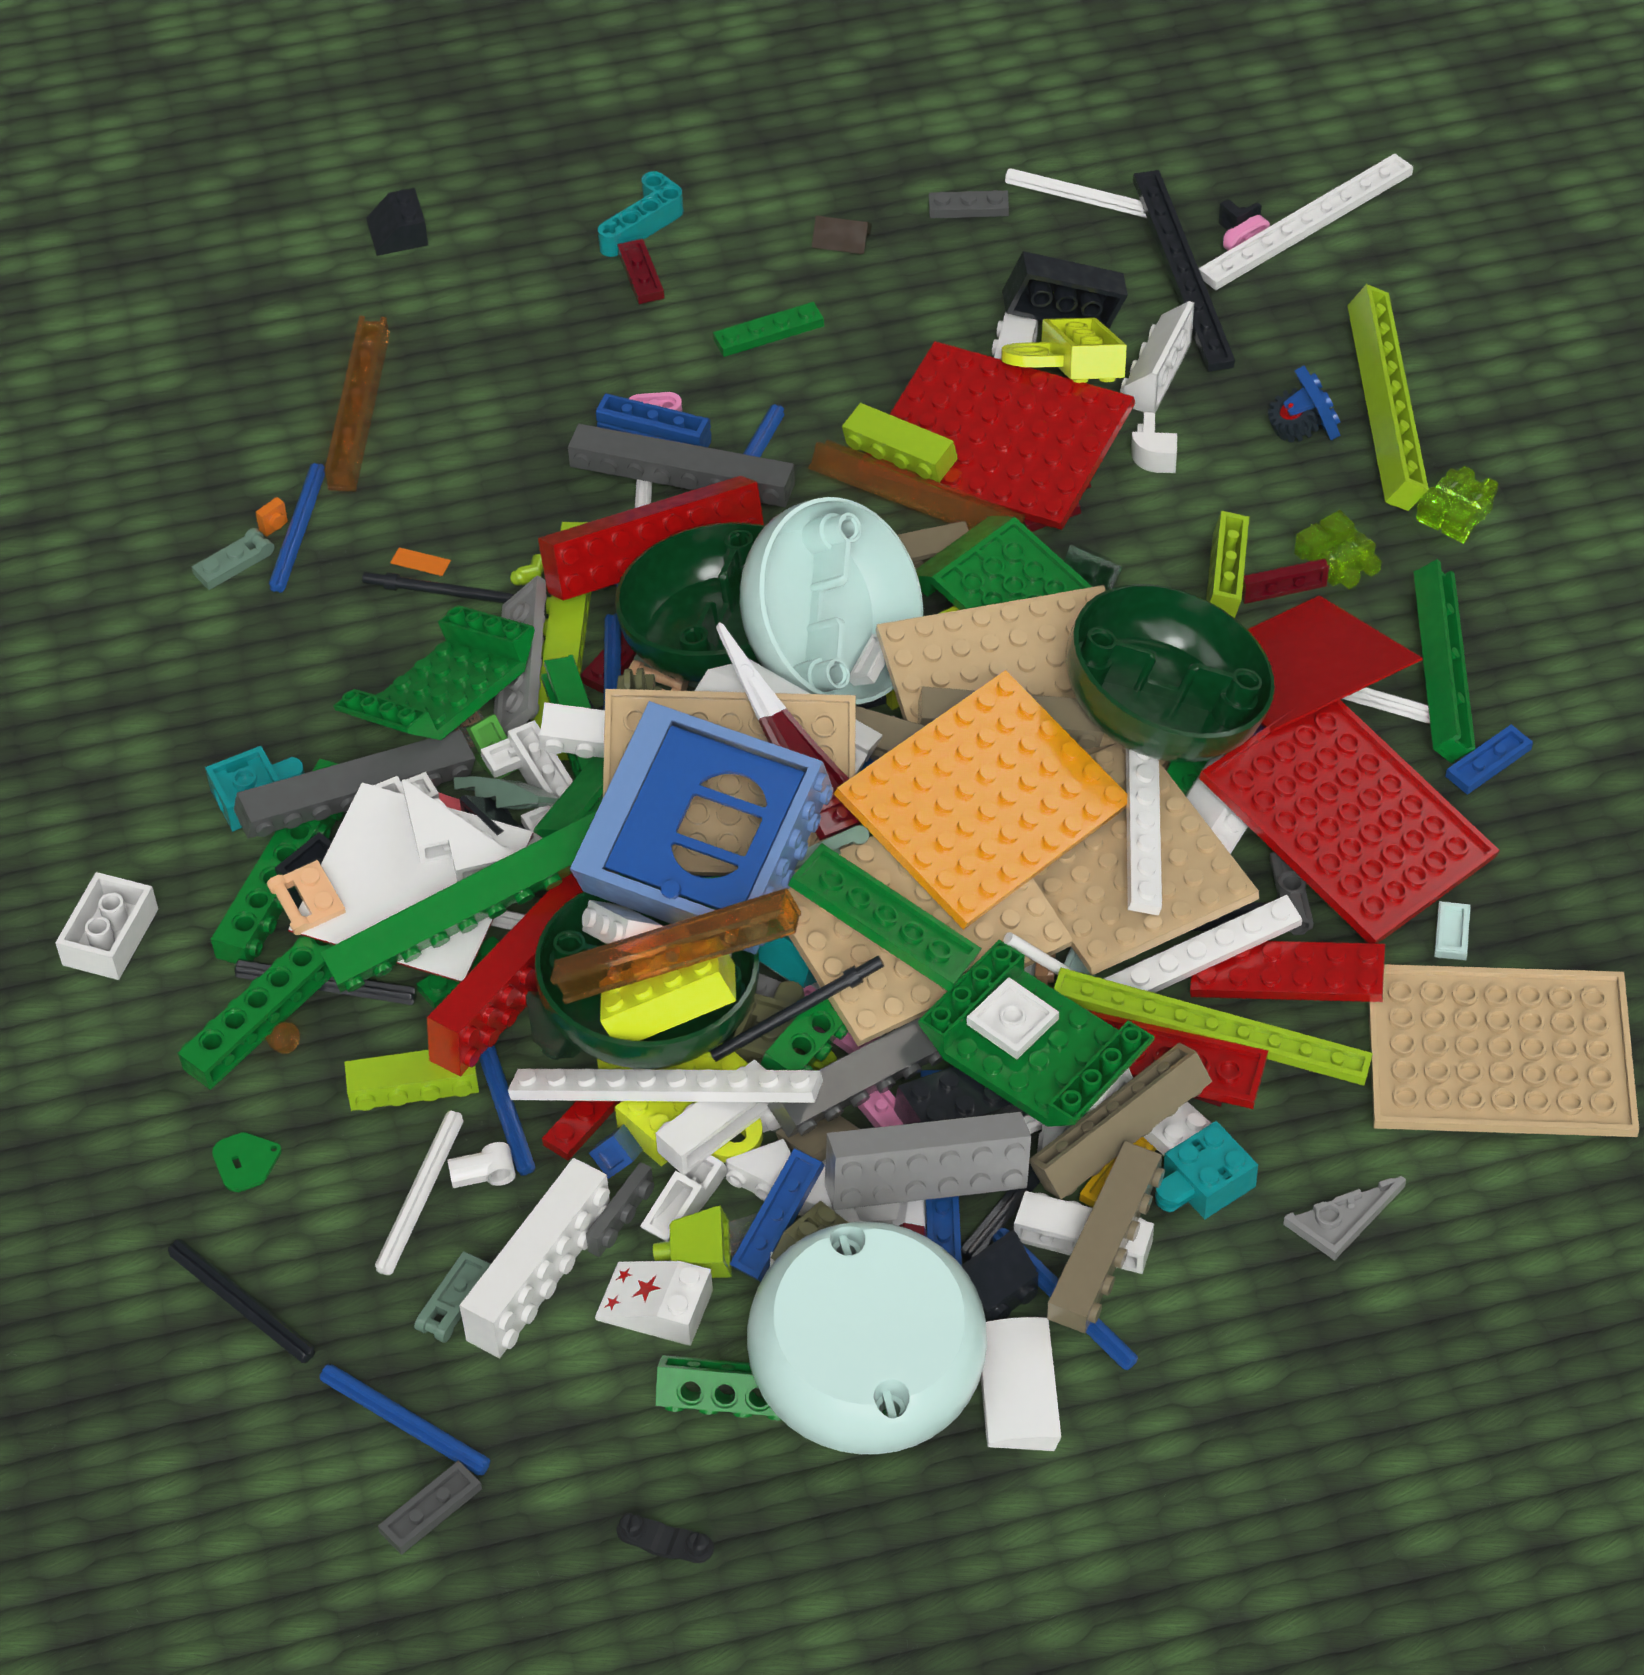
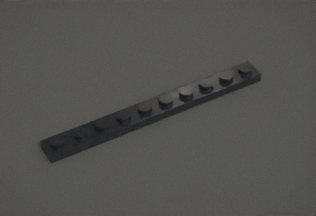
(1183, 269)

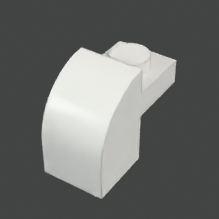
(1153, 450)

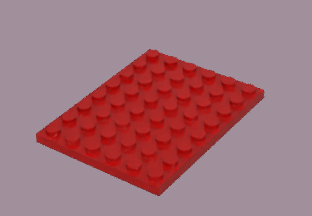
(1016, 430)
(1350, 818)

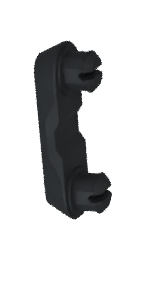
(664, 1540)

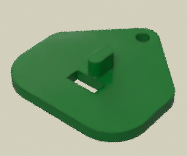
(254, 1156)

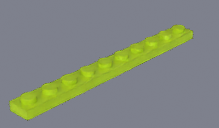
(1163, 1011)

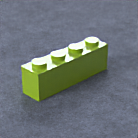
(899, 442)
(1228, 562)
(403, 1080)

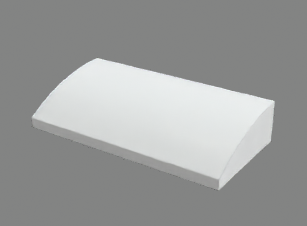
(1020, 1385)

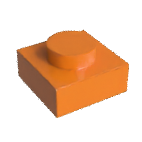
(271, 516)

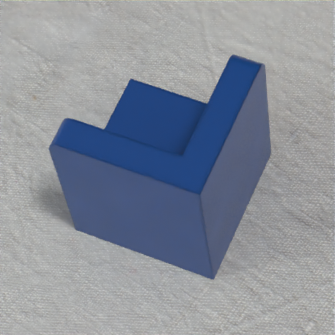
(616, 1151)

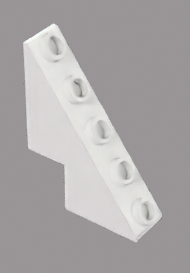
(444, 834)
(760, 1169)

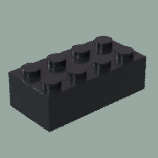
(1063, 289)
(946, 1097)

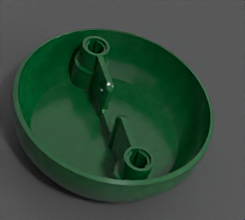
(681, 593)
(1168, 673)
(581, 1019)

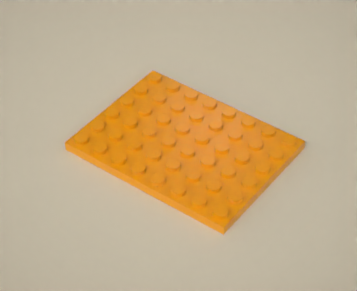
(983, 798)

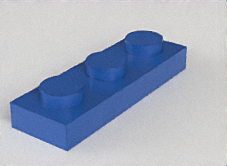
(1489, 759)

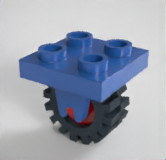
(1303, 410)

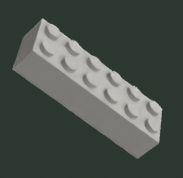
(927, 1160)

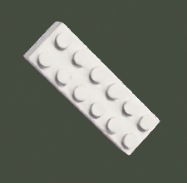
(534, 1259)

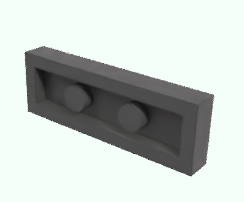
(968, 204)
(620, 1210)
(429, 1507)

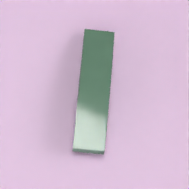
(506, 793)

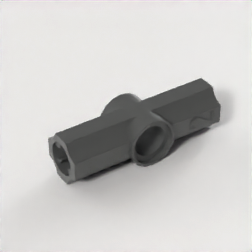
(1291, 884)

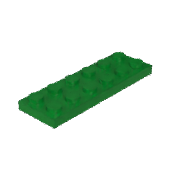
(885, 917)

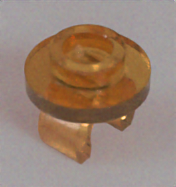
(284, 1038)

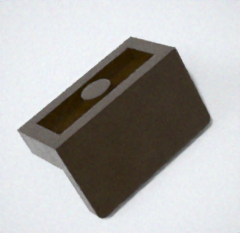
(840, 234)

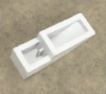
(684, 1196)

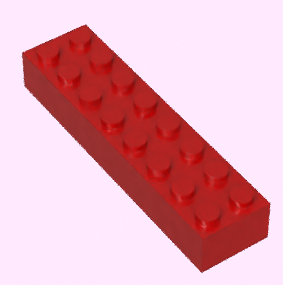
(602, 550)
(494, 990)

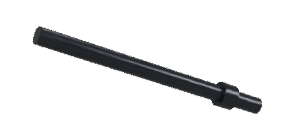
(393, 581)
(852, 977)

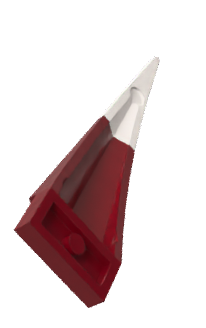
(786, 732)

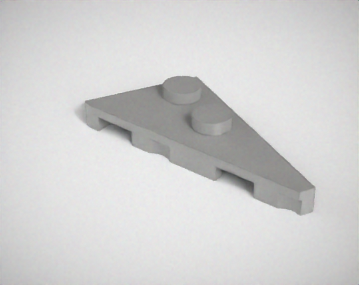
(1339, 1222)

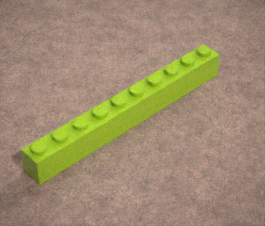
(1387, 398)
(564, 634)

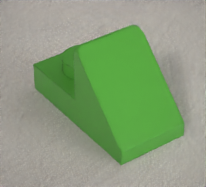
(486, 733)

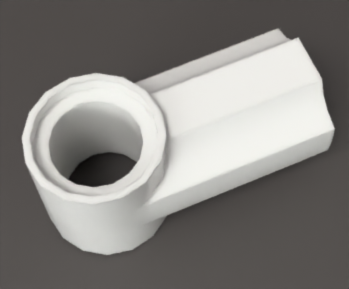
(490, 1165)

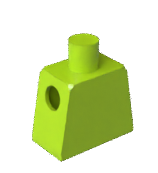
(700, 1241)

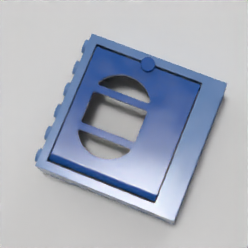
(651, 795)

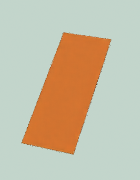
(420, 561)

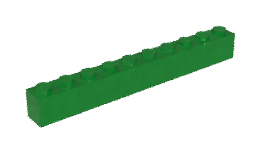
(455, 908)

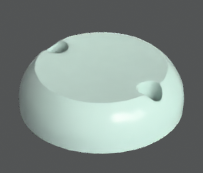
(820, 589)
(866, 1334)

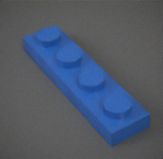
(777, 1214)

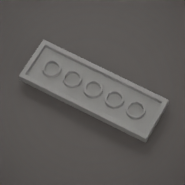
(520, 698)

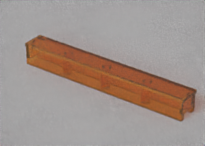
(357, 405)
(903, 486)
(676, 945)

